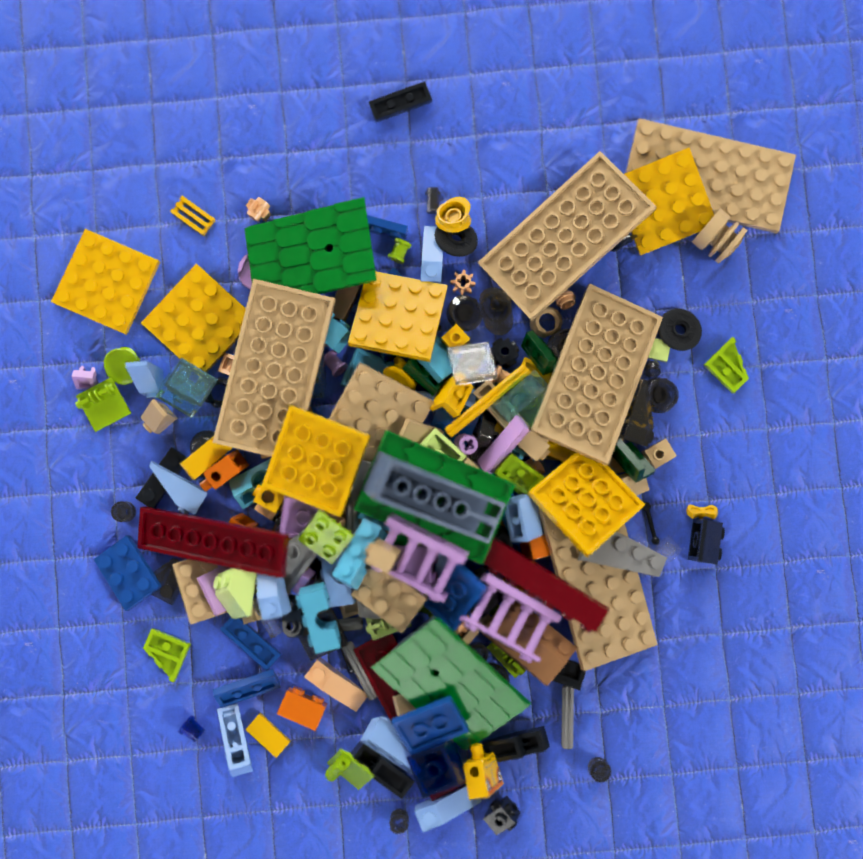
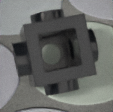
(504, 360)
(502, 815)

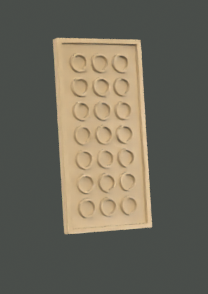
(737, 176)
(566, 235)
(272, 364)
(596, 374)
(375, 405)
(628, 622)

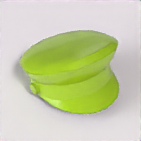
(115, 364)

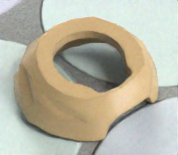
(541, 332)

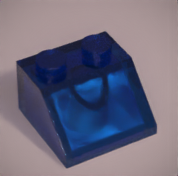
(437, 768)

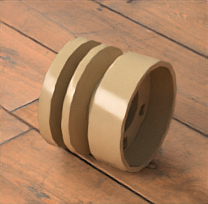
(719, 236)

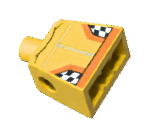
(482, 773)

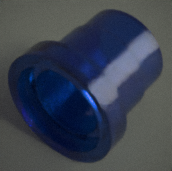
(191, 729)

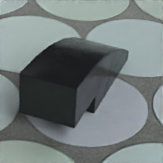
(517, 744)
(383, 770)

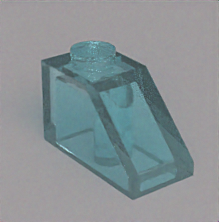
(519, 398)

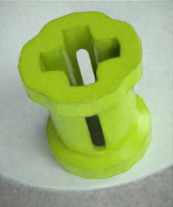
(399, 250)

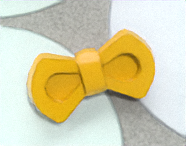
(709, 511)

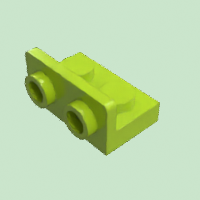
(519, 473)

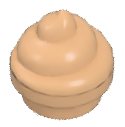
(566, 300)

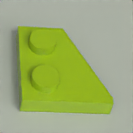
(728, 366)
(167, 652)

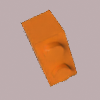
(302, 708)

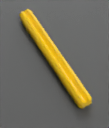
(487, 400)

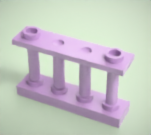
(435, 546)
(528, 606)

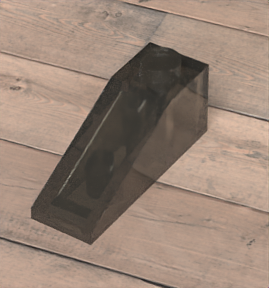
(639, 421)

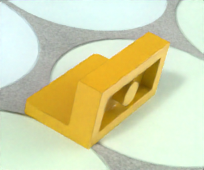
(452, 397)

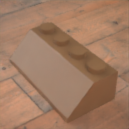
(551, 648)

